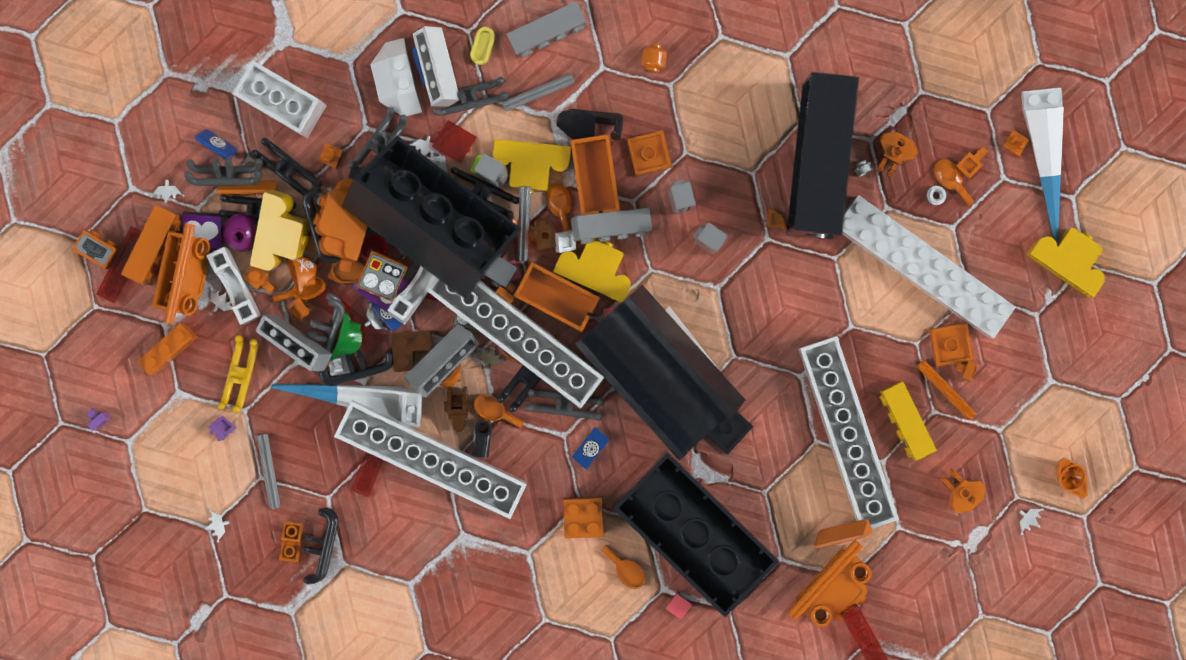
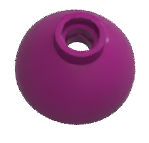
(240, 223)

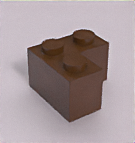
(404, 346)

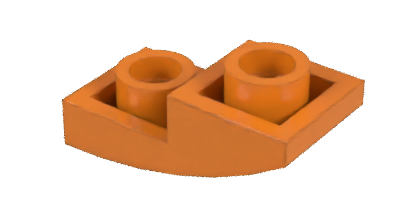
(291, 542)

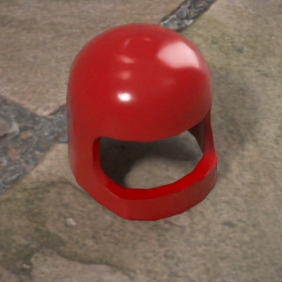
(373, 243)

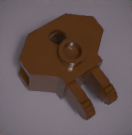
(458, 408)

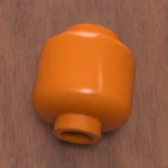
(654, 58)

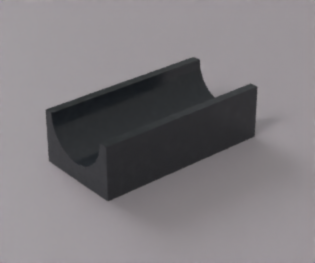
(822, 155)
(430, 216)
(660, 372)
(695, 533)

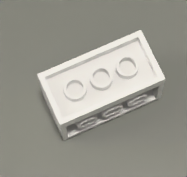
(279, 99)

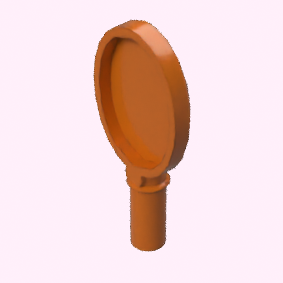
(951, 178)
(559, 203)
(353, 276)
(308, 292)
(492, 410)
(626, 570)

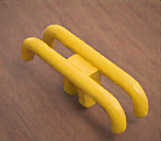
(239, 374)

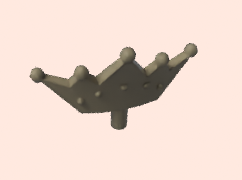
(489, 357)

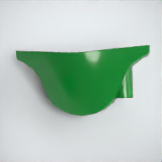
(349, 338)

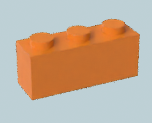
(167, 349)

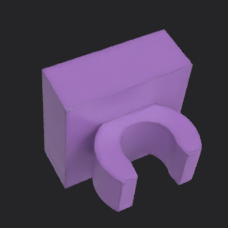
(97, 418)
(221, 428)

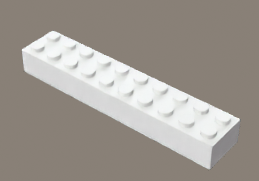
(925, 267)
(523, 340)
(848, 432)
(430, 459)

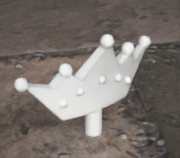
(425, 147)
(166, 191)
(220, 301)
(374, 319)
(1029, 519)
(217, 525)

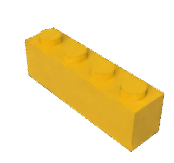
(908, 421)

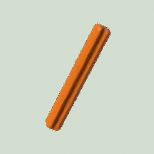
(946, 390)

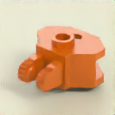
(893, 152)
(962, 491)

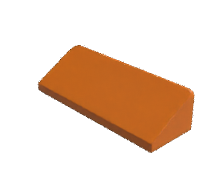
(257, 189)
(843, 533)

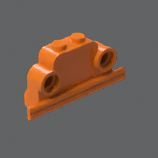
(340, 229)
(181, 274)
(834, 588)

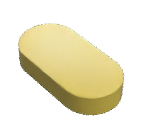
(482, 46)

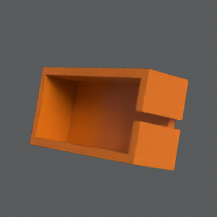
(595, 175)
(148, 252)
(556, 296)

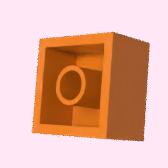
(583, 517)

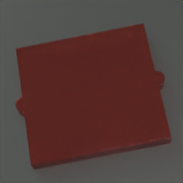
(454, 141)

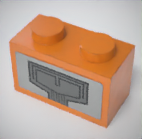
(95, 248)

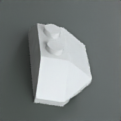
(395, 78)

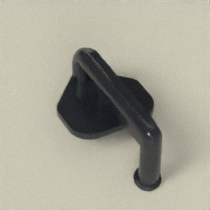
(581, 123)

